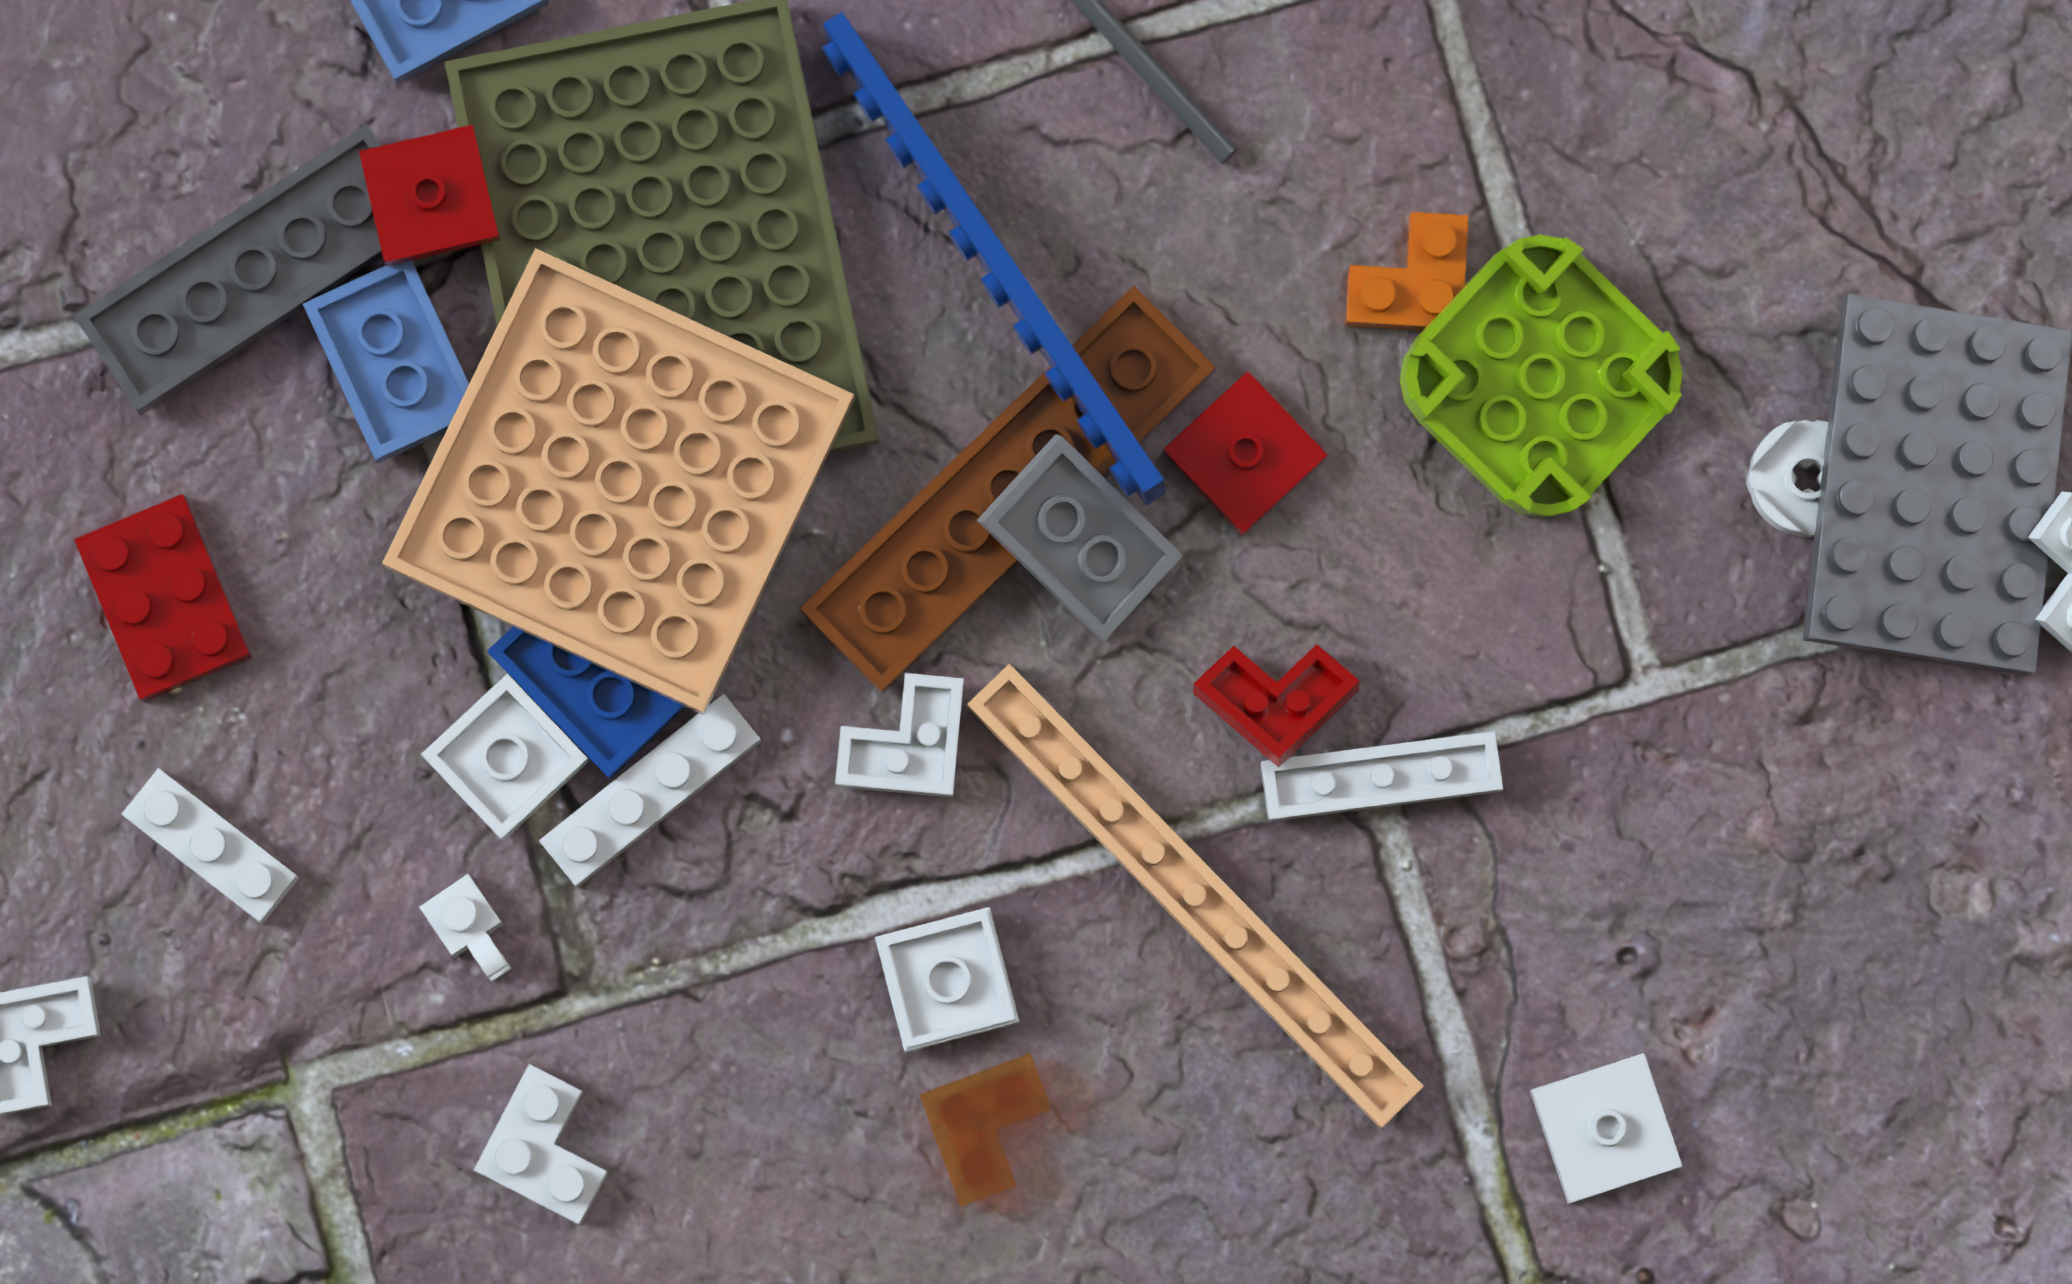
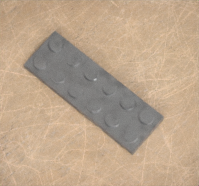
(238, 277)

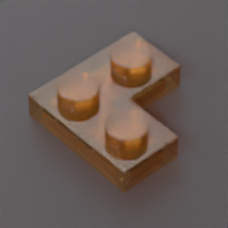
(966, 1122)

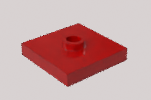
(429, 195)
(1245, 453)

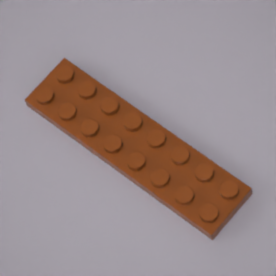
(935, 555)

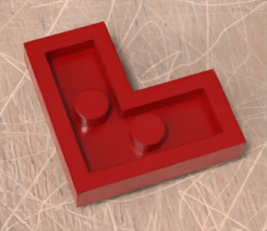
(1280, 713)

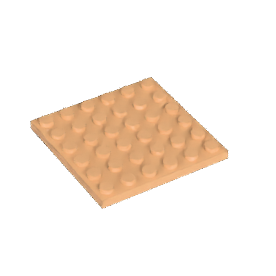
(619, 481)

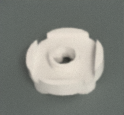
(1773, 481)

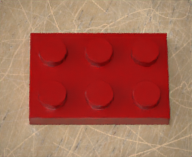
(162, 598)

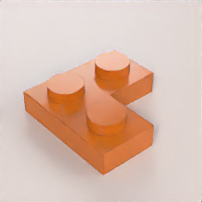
(1413, 294)

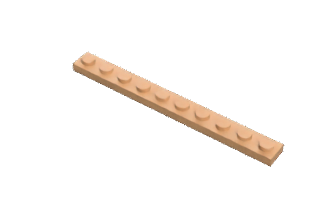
(1195, 896)

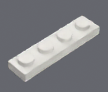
(1382, 776)
(650, 791)

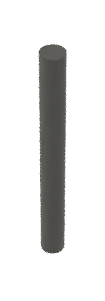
(1157, 78)

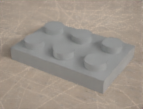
(1079, 537)

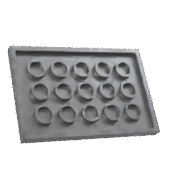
(1934, 484)

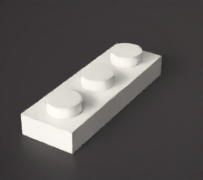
(210, 846)

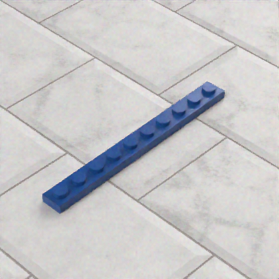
(1003, 279)

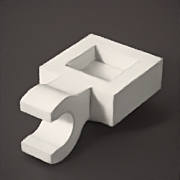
(464, 922)

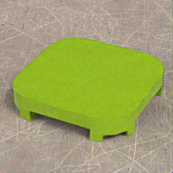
(1541, 376)

